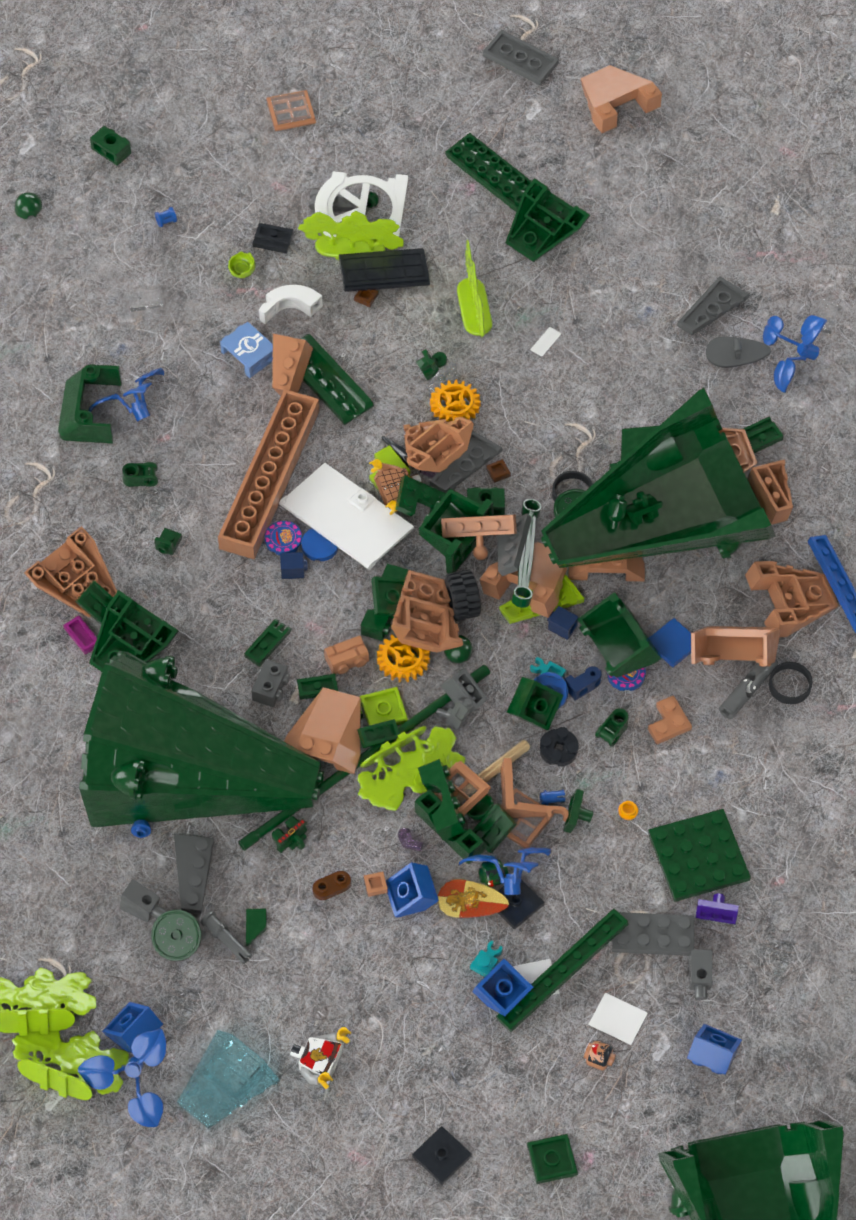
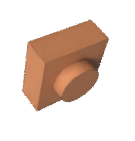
(375, 884)

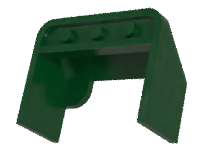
(78, 423)

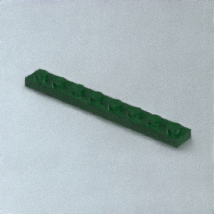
(565, 968)

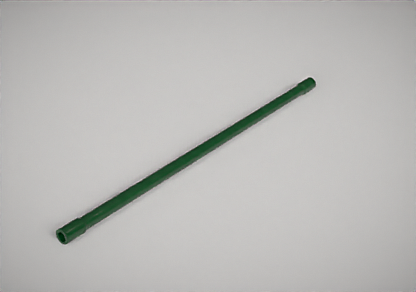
(254, 836)

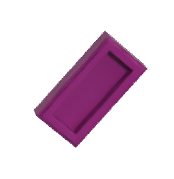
(81, 634)

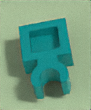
(550, 667)
(486, 961)

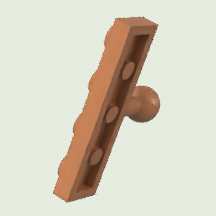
(479, 527)

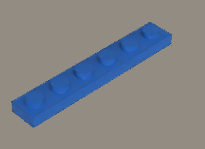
(835, 575)

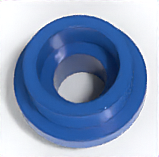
(141, 829)

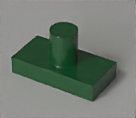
(378, 733)
(576, 811)

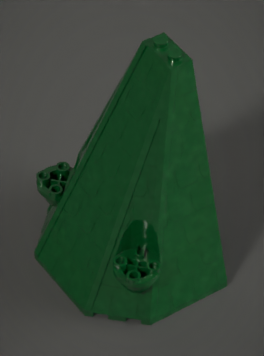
(686, 469)
(179, 755)
(759, 1174)

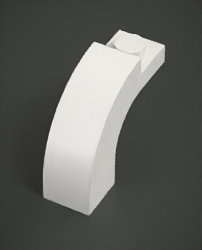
(290, 296)

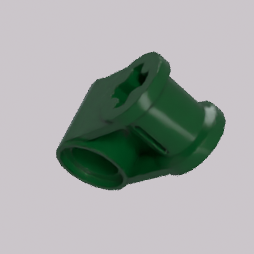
(140, 474)
(611, 729)

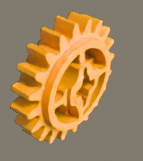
(454, 399)
(405, 661)

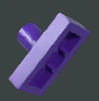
(717, 910)

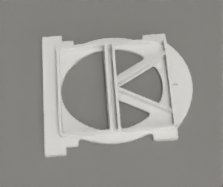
(336, 185)

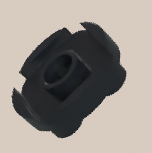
(563, 737)

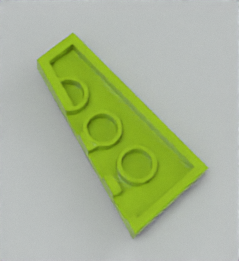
(568, 597)

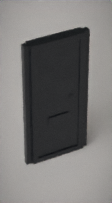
(384, 269)

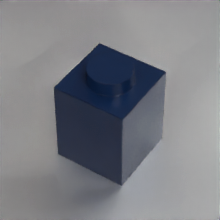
(293, 565)
(562, 622)

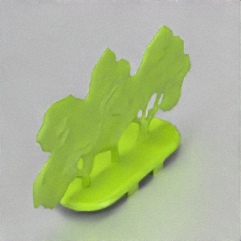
(353, 234)
(473, 300)
(389, 791)
(40, 994)
(68, 1057)

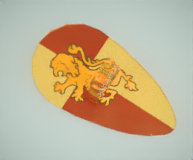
(470, 899)

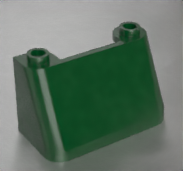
(618, 637)

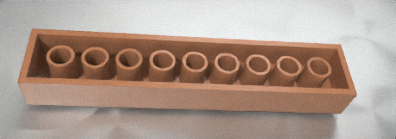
(268, 474)

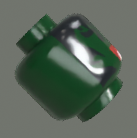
(489, 875)

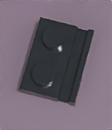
(272, 238)

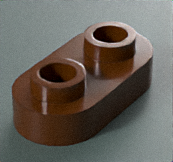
(332, 885)

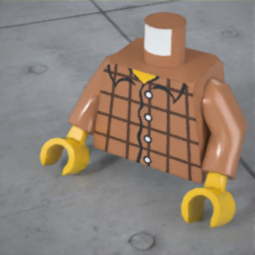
(388, 482)

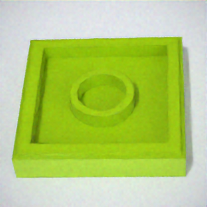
(384, 706)

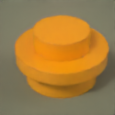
(628, 810)

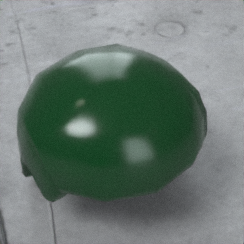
(28, 205)
(461, 653)
(481, 808)

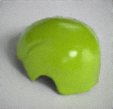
(241, 265)

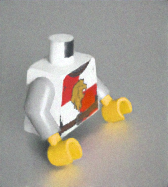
(320, 1057)

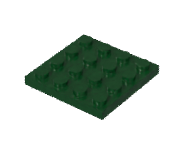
(699, 855)

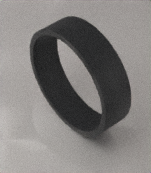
(570, 475)
(794, 666)

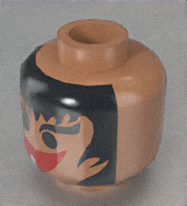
(599, 1055)

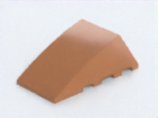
(424, 614)

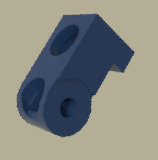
(583, 683)

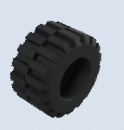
(463, 594)

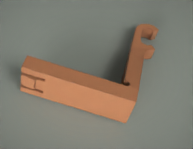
(520, 809)

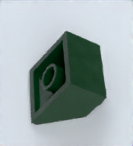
(535, 703)

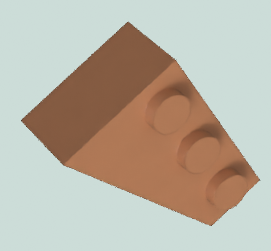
(289, 362)
(772, 490)

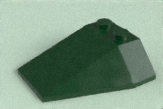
(542, 222)
(131, 630)

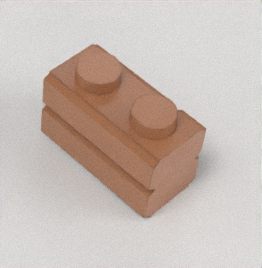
(346, 655)

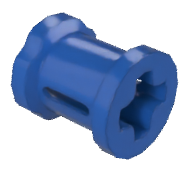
(165, 217)

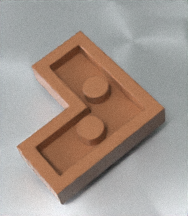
(673, 721)

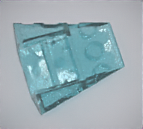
(225, 1080)

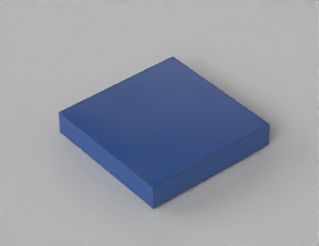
(672, 642)

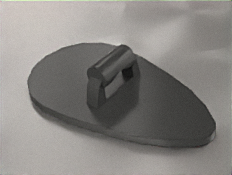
(735, 351)

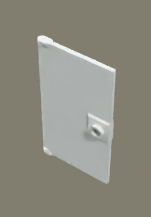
(346, 515)

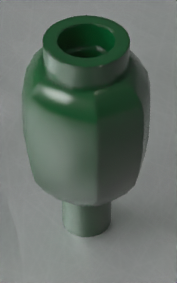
(616, 510)

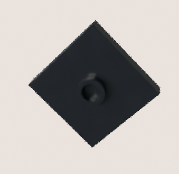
(520, 906)
(441, 1155)

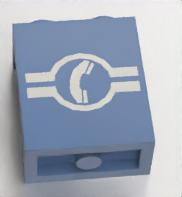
(249, 348)

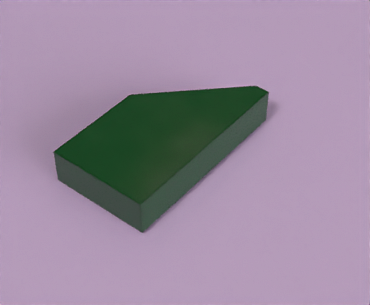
(255, 924)

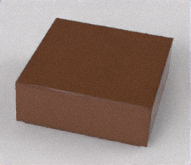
(366, 297)
(498, 471)

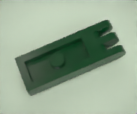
(267, 642)

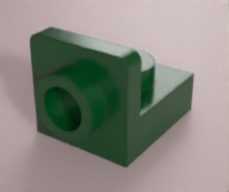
(167, 541)

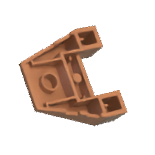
(614, 87)
(544, 581)
(796, 595)

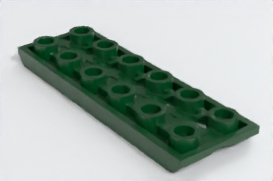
(489, 170)
(334, 385)

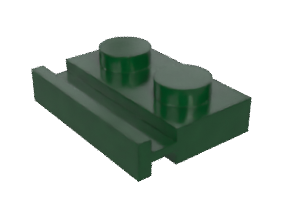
(763, 434)
(94, 601)
(494, 827)

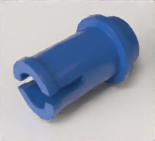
(551, 797)

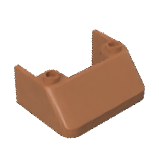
(735, 643)

